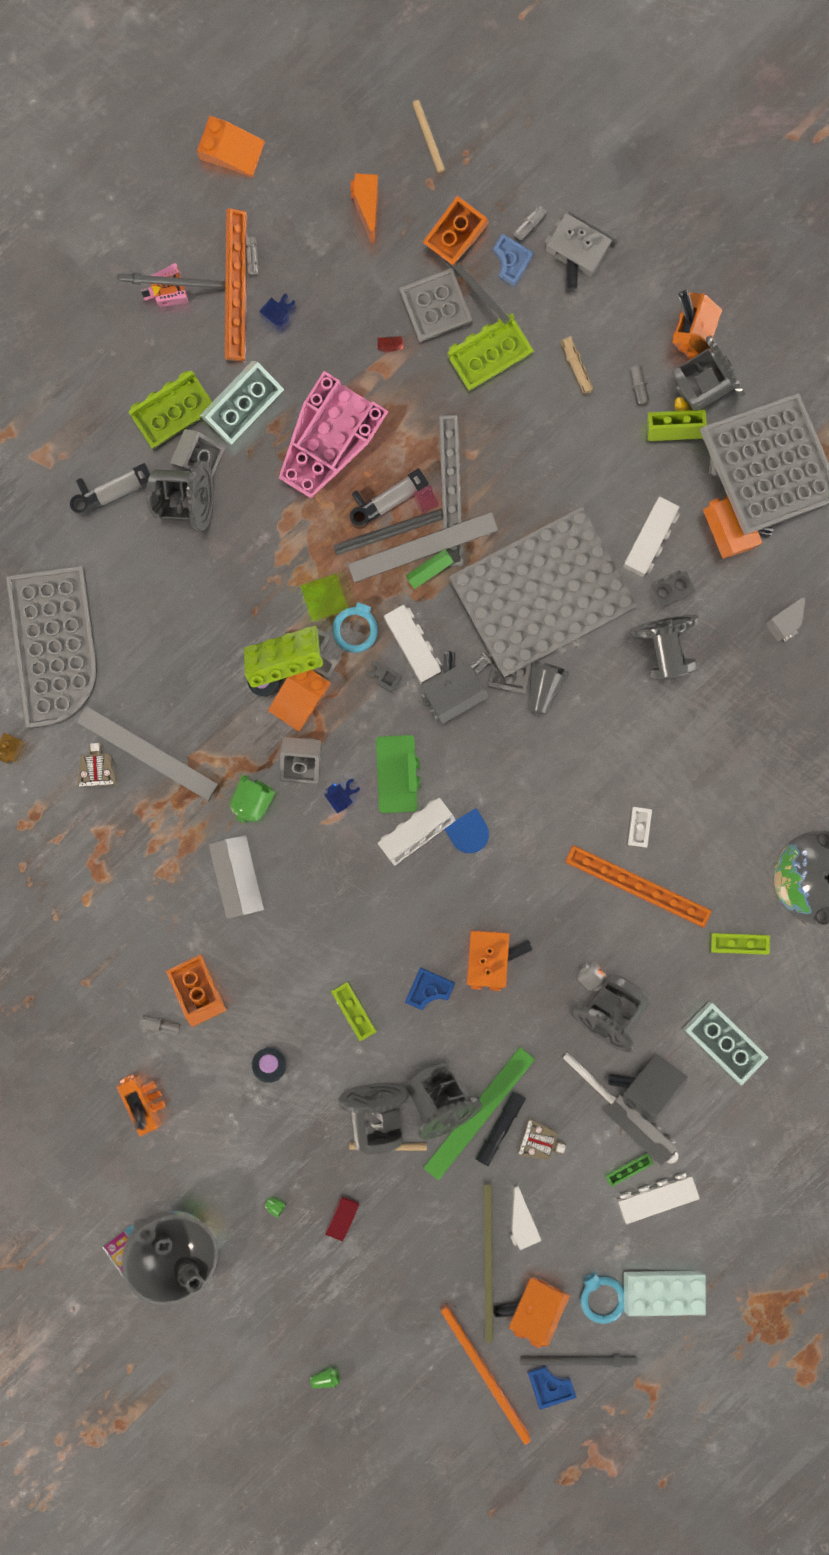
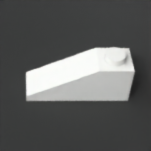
(522, 1225)

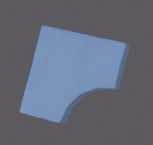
(513, 258)

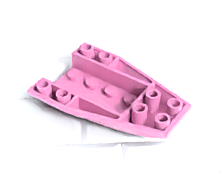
(328, 434)

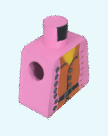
(166, 294)

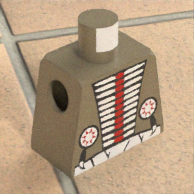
(96, 768)
(539, 1141)

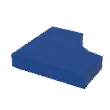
(427, 988)
(550, 1389)

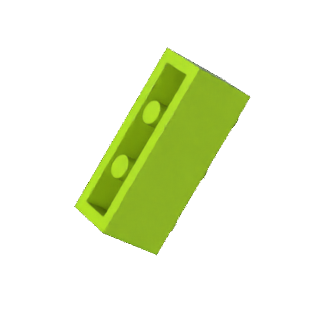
(675, 425)

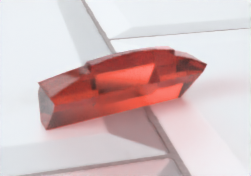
(390, 343)

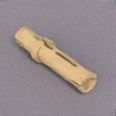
(574, 358)

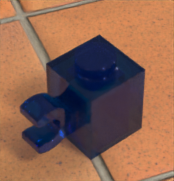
(276, 313)
(339, 797)

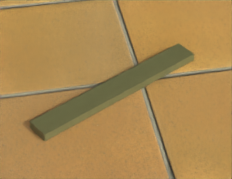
(488, 1262)

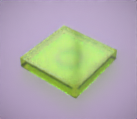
(324, 597)

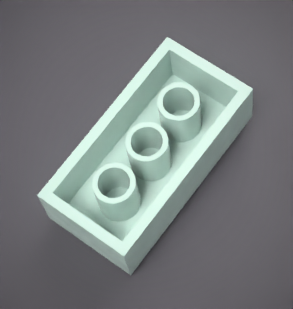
(242, 402)
(725, 1043)
(664, 1293)

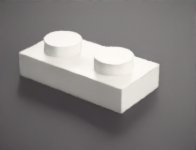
(639, 827)

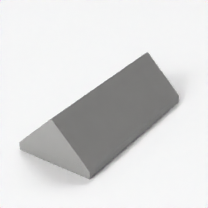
(236, 877)

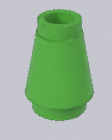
(325, 1379)

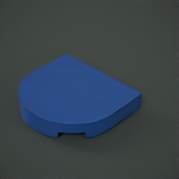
(469, 832)

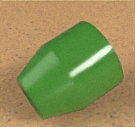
(274, 1207)

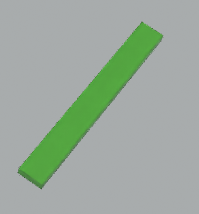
(490, 1100)

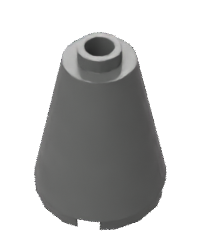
(545, 686)

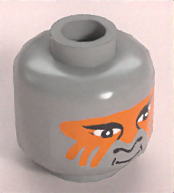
(591, 976)

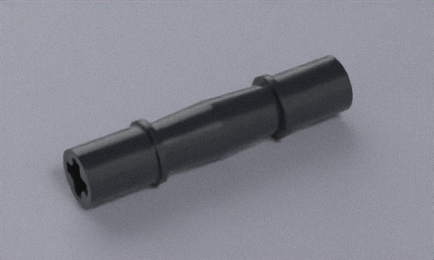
(500, 1128)

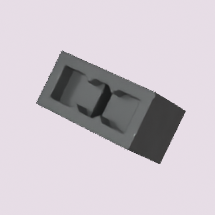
(674, 593)

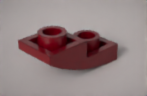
(342, 1218)

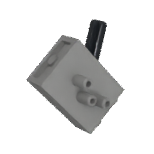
(578, 247)

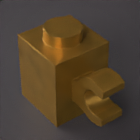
(10, 748)

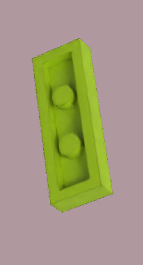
(740, 943)
(353, 1011)

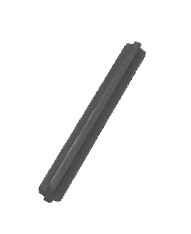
(388, 532)

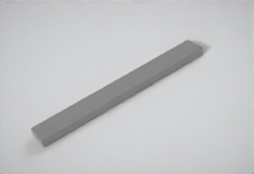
(451, 480)
(423, 547)
(147, 753)

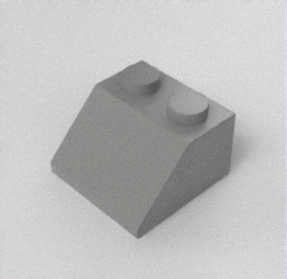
(196, 447)
(787, 622)
(300, 760)

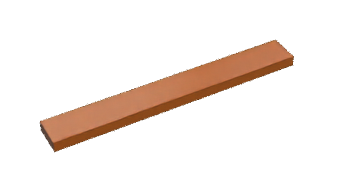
(235, 285)
(638, 886)
(485, 1373)

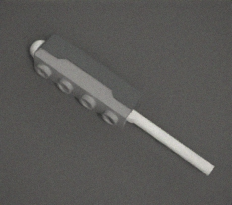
(640, 1130)

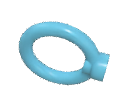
(363, 611)
(592, 1283)

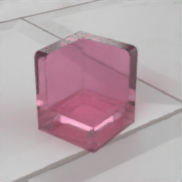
(425, 500)

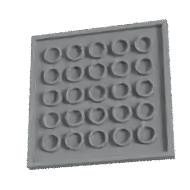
(769, 463)

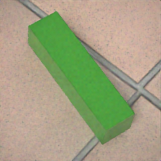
(429, 568)
(629, 1169)

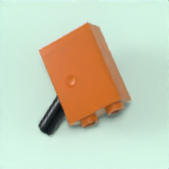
(536, 1313)

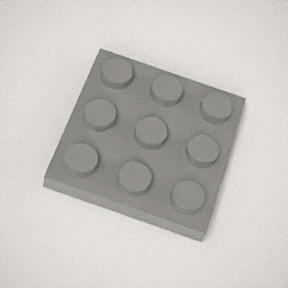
(435, 305)

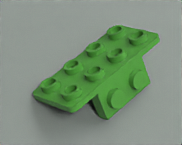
(397, 774)

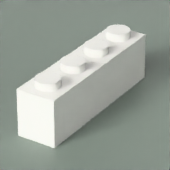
(649, 540)
(412, 644)
(416, 831)
(657, 1198)

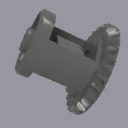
(707, 381)
(194, 484)
(668, 645)
(600, 1013)
(382, 1102)
(446, 1106)

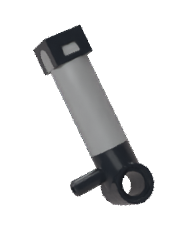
(109, 491)
(388, 499)

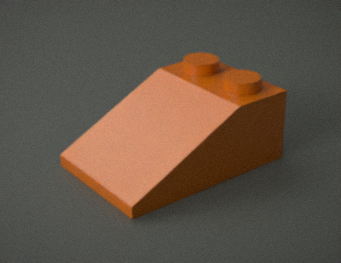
(230, 146)
(365, 194)
(456, 231)
(299, 698)
(196, 991)

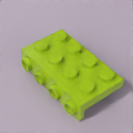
(489, 352)
(170, 409)
(282, 657)

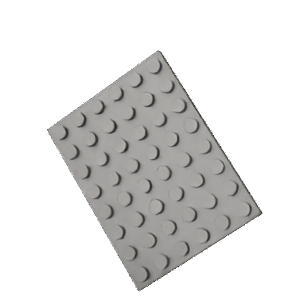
(542, 592)

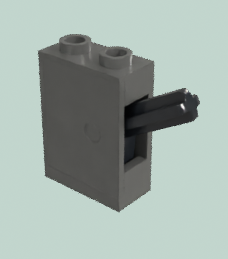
(652, 1089)

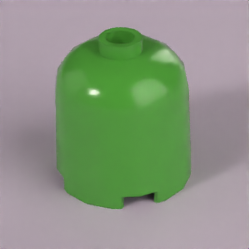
(251, 799)

